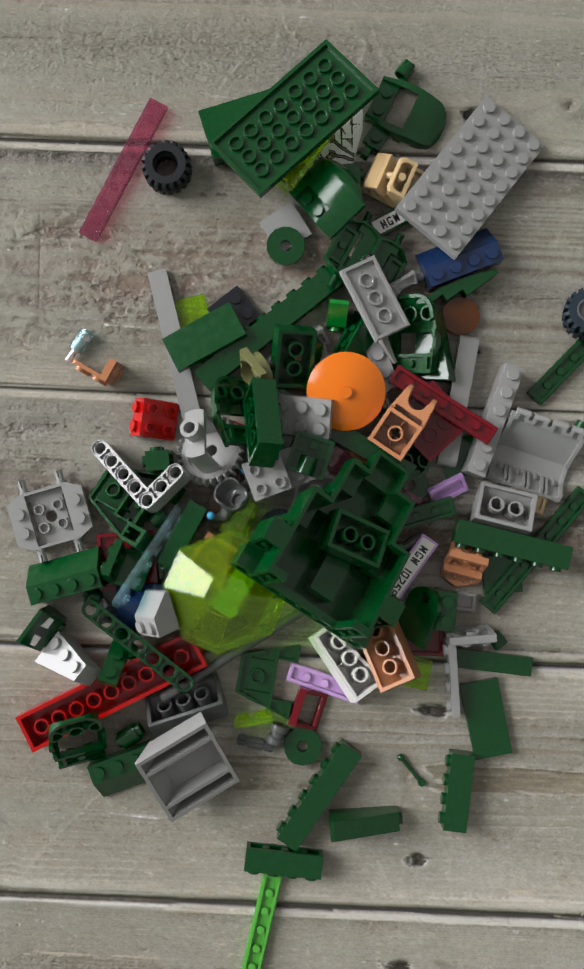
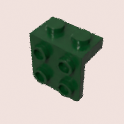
(120, 564)

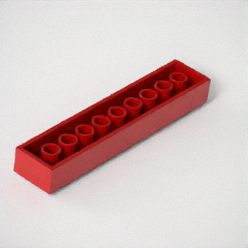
(134, 684)

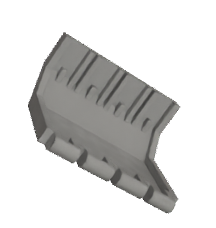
(535, 453)

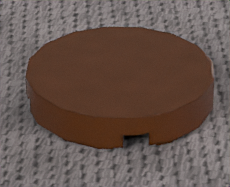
(461, 316)

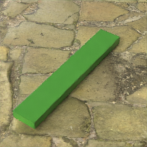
(262, 922)

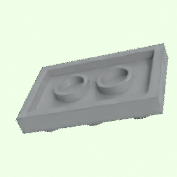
(306, 414)

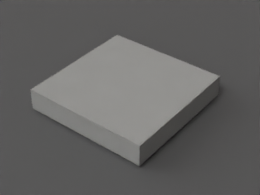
(285, 217)

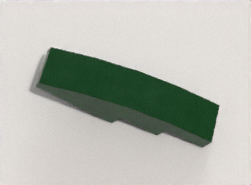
(464, 286)

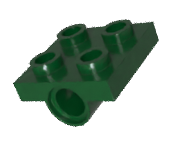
(310, 455)

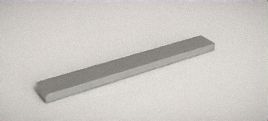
(169, 324)

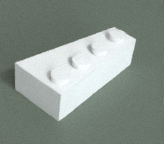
(344, 664)

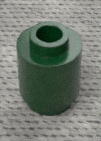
(130, 735)

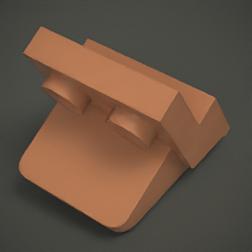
(463, 566)

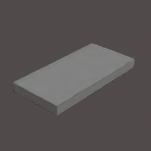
(374, 298)

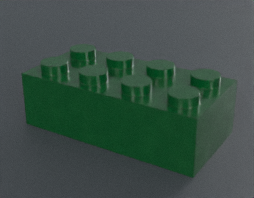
(263, 422)

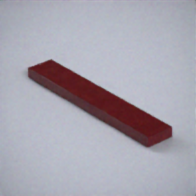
(445, 406)

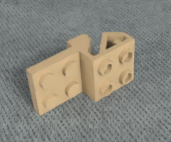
(390, 179)

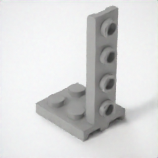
(465, 637)

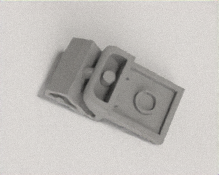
(271, 481)

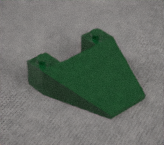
(123, 511)

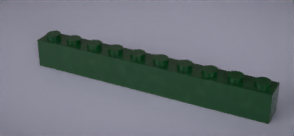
(260, 334)

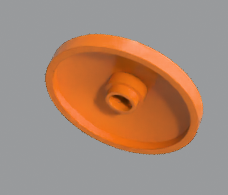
(354, 386)

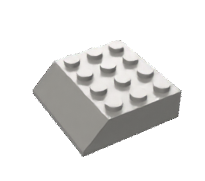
(186, 767)

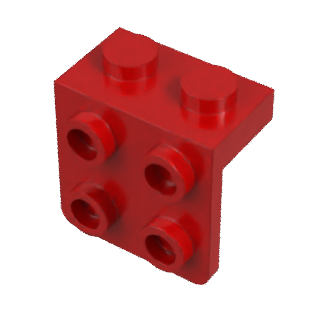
(154, 419)

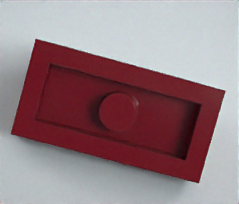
(297, 705)

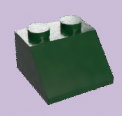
(449, 608)

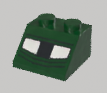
(42, 628)

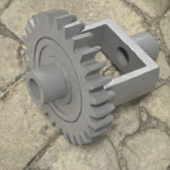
(204, 451)

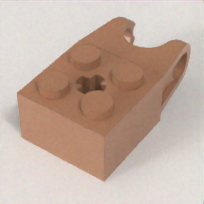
(407, 419)

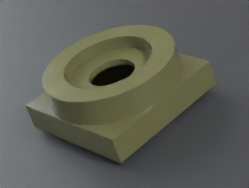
(253, 366)

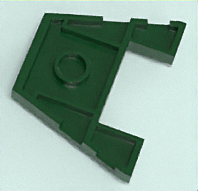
(258, 676)

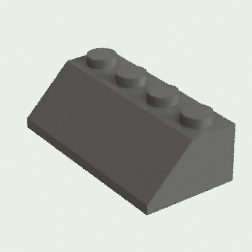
(204, 697)

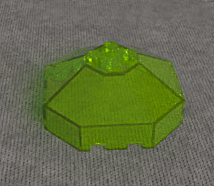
(215, 601)

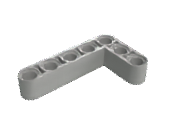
(130, 484)

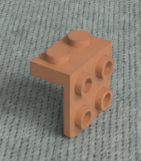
(111, 372)

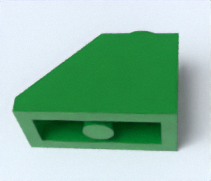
(337, 315)

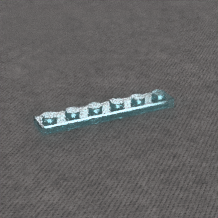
(144, 562)

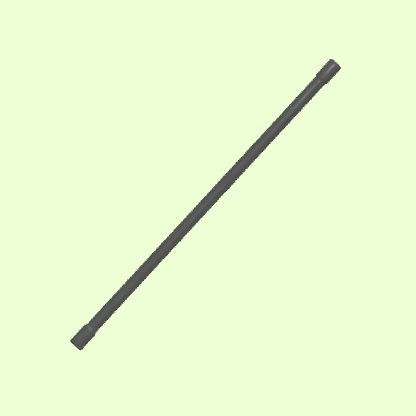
(172, 692)

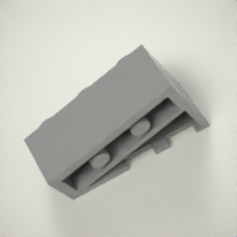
(69, 659)

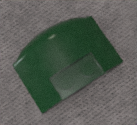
(329, 195)

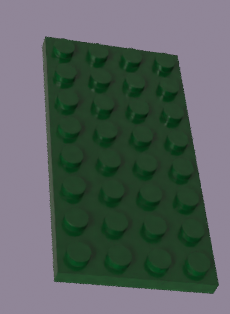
(293, 118)

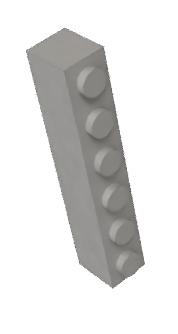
(496, 413)

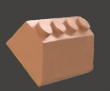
(391, 658)

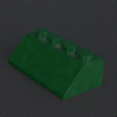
(65, 576)
(117, 770)

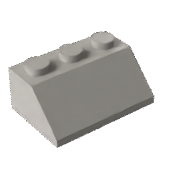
(504, 508)

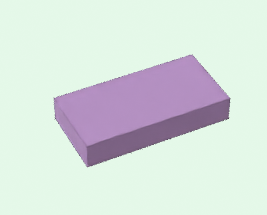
(450, 487)

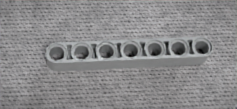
(459, 390)

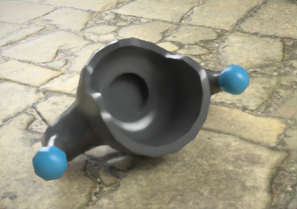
(231, 496)

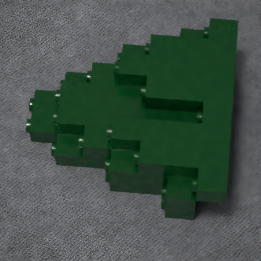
(318, 584)

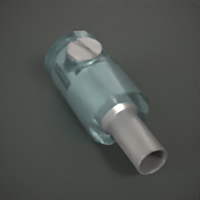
(79, 343)

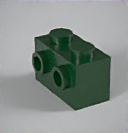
(157, 459)

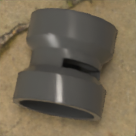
(276, 734)

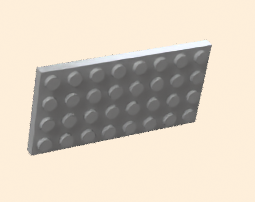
(469, 177)

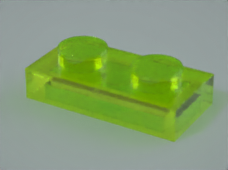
(246, 720)

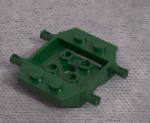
(387, 252)

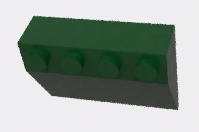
(218, 117)

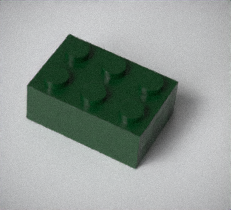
(293, 355)
(353, 539)

